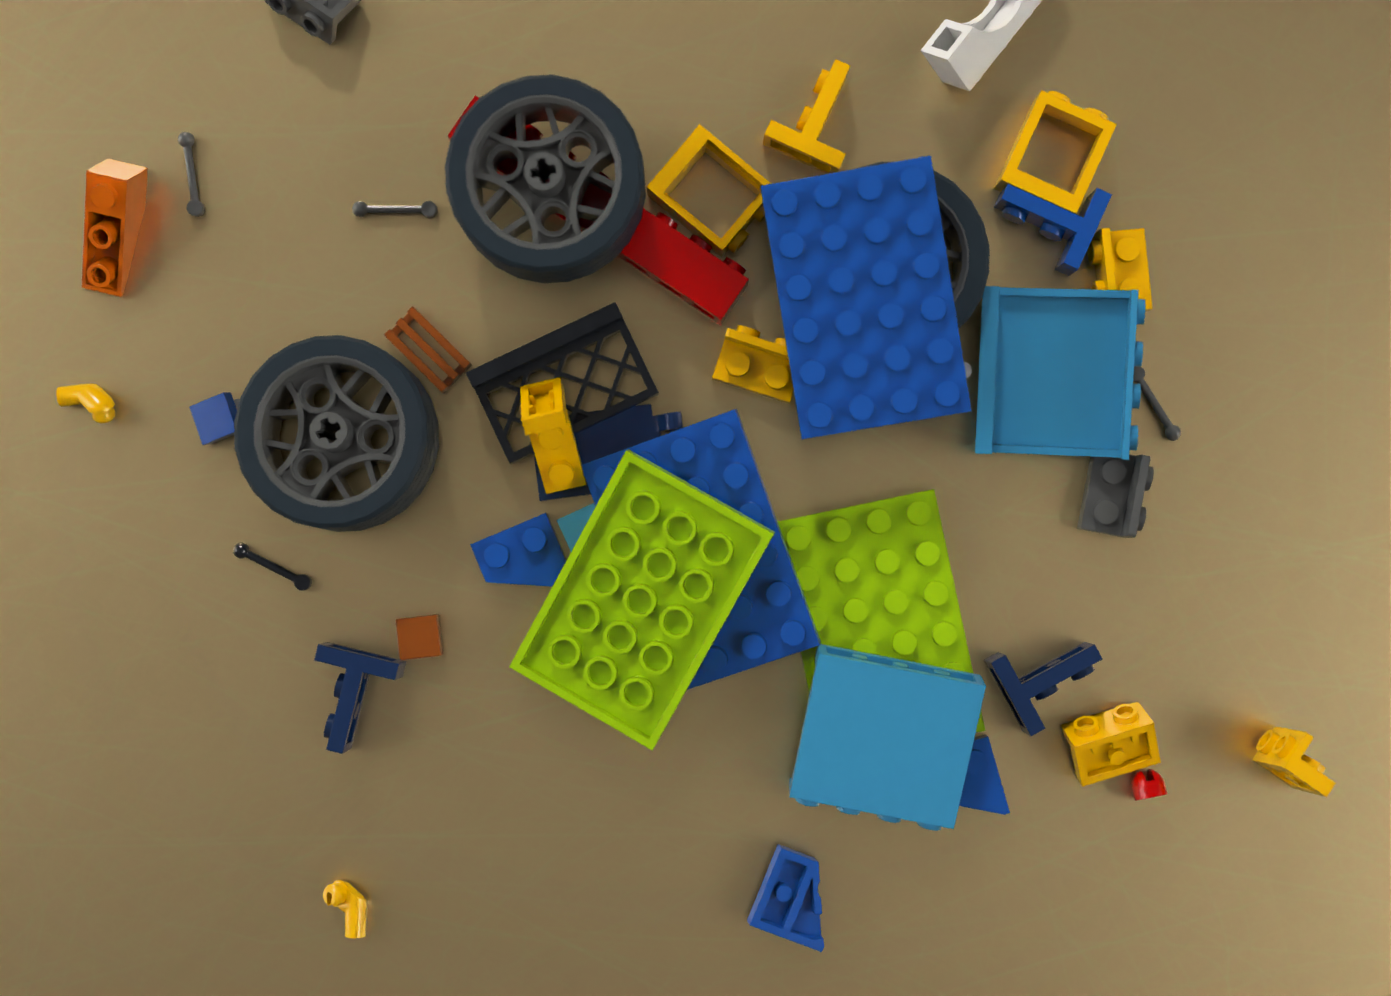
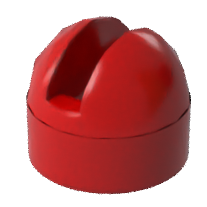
(1148, 789)

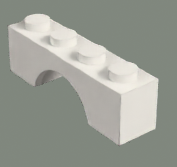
(966, 50)

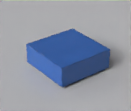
(215, 418)

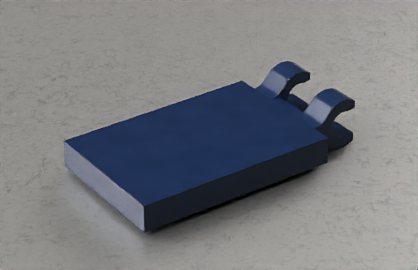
(613, 435)

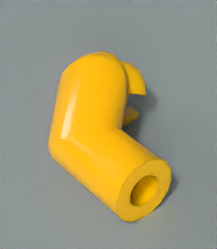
(91, 397)
(351, 903)

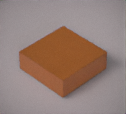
(419, 637)

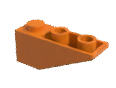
(112, 224)

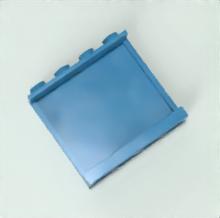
(1058, 371)
(886, 737)

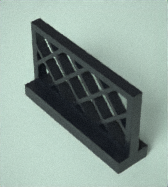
(558, 347)

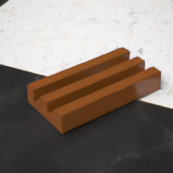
(403, 325)

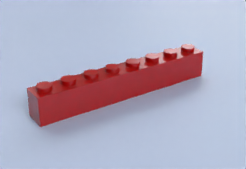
(661, 251)

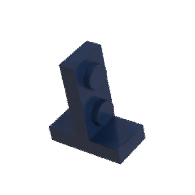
(1039, 682)
(351, 688)

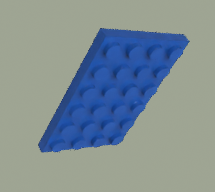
(866, 297)
(772, 610)

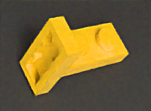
(805, 145)
(551, 435)

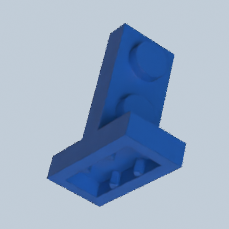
(1057, 222)

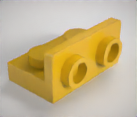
(1121, 262)
(755, 364)
(1112, 743)
(1283, 755)

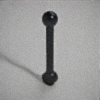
(301, 582)

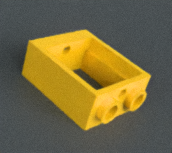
(1059, 107)
(678, 167)

